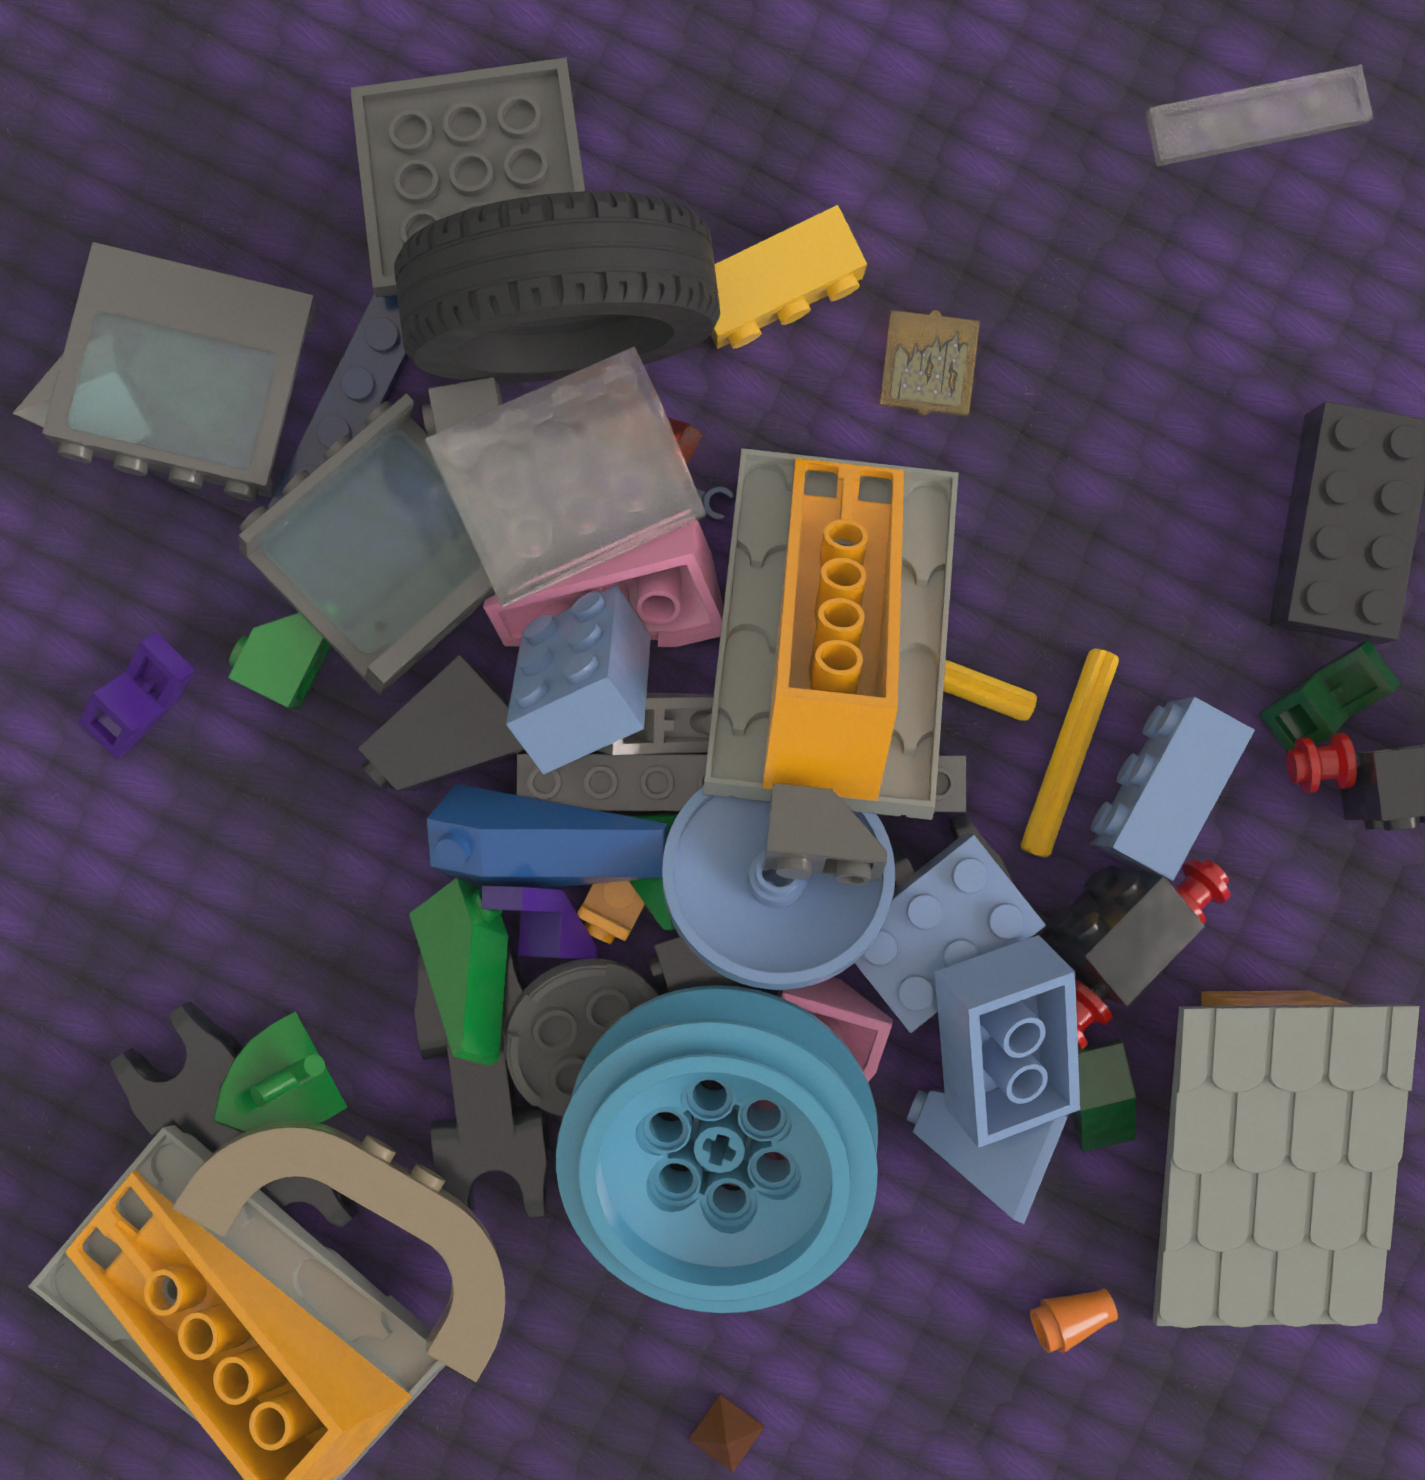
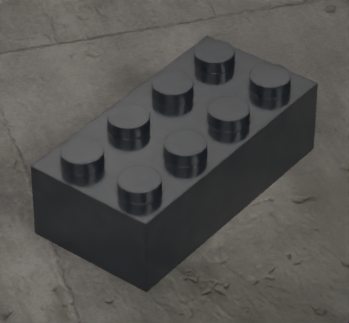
(1351, 524)

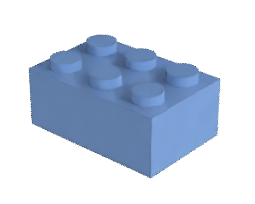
(580, 680)
(1170, 786)
(941, 917)
(1008, 1040)

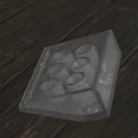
(567, 476)

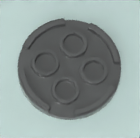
(562, 1020)

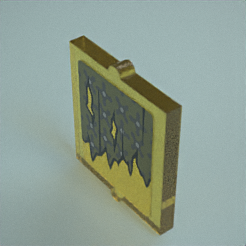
(929, 363)

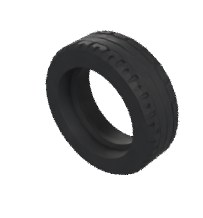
(555, 285)

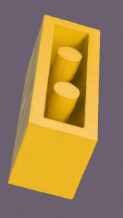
(786, 276)

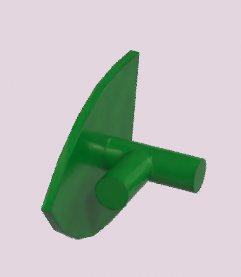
(277, 1081)

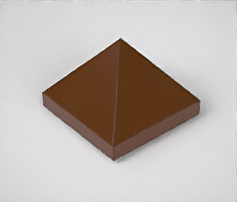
(726, 1432)

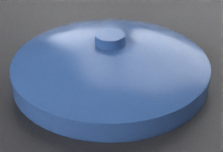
(748, 917)

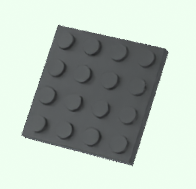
(459, 145)

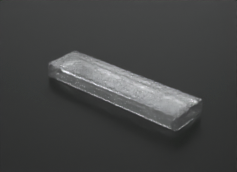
(1259, 115)

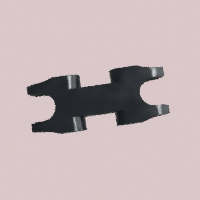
(191, 1100)
(487, 1125)

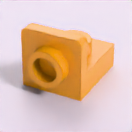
(611, 910)

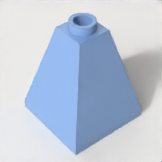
(1003, 1170)

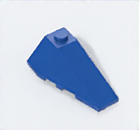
(539, 843)

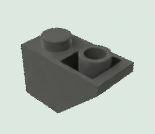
(819, 834)

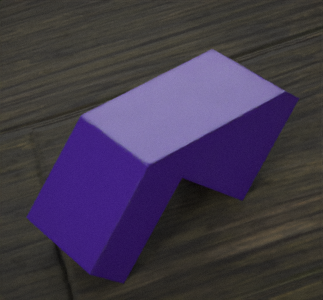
(138, 698)
(546, 924)

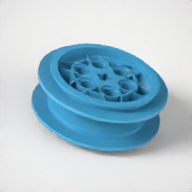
(681, 1230)

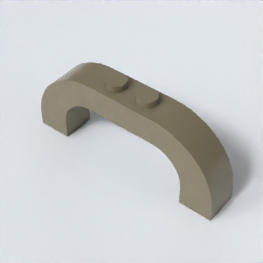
(368, 1175)

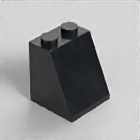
(442, 732)

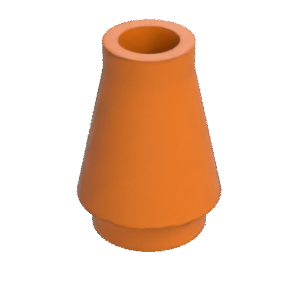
(1071, 1318)

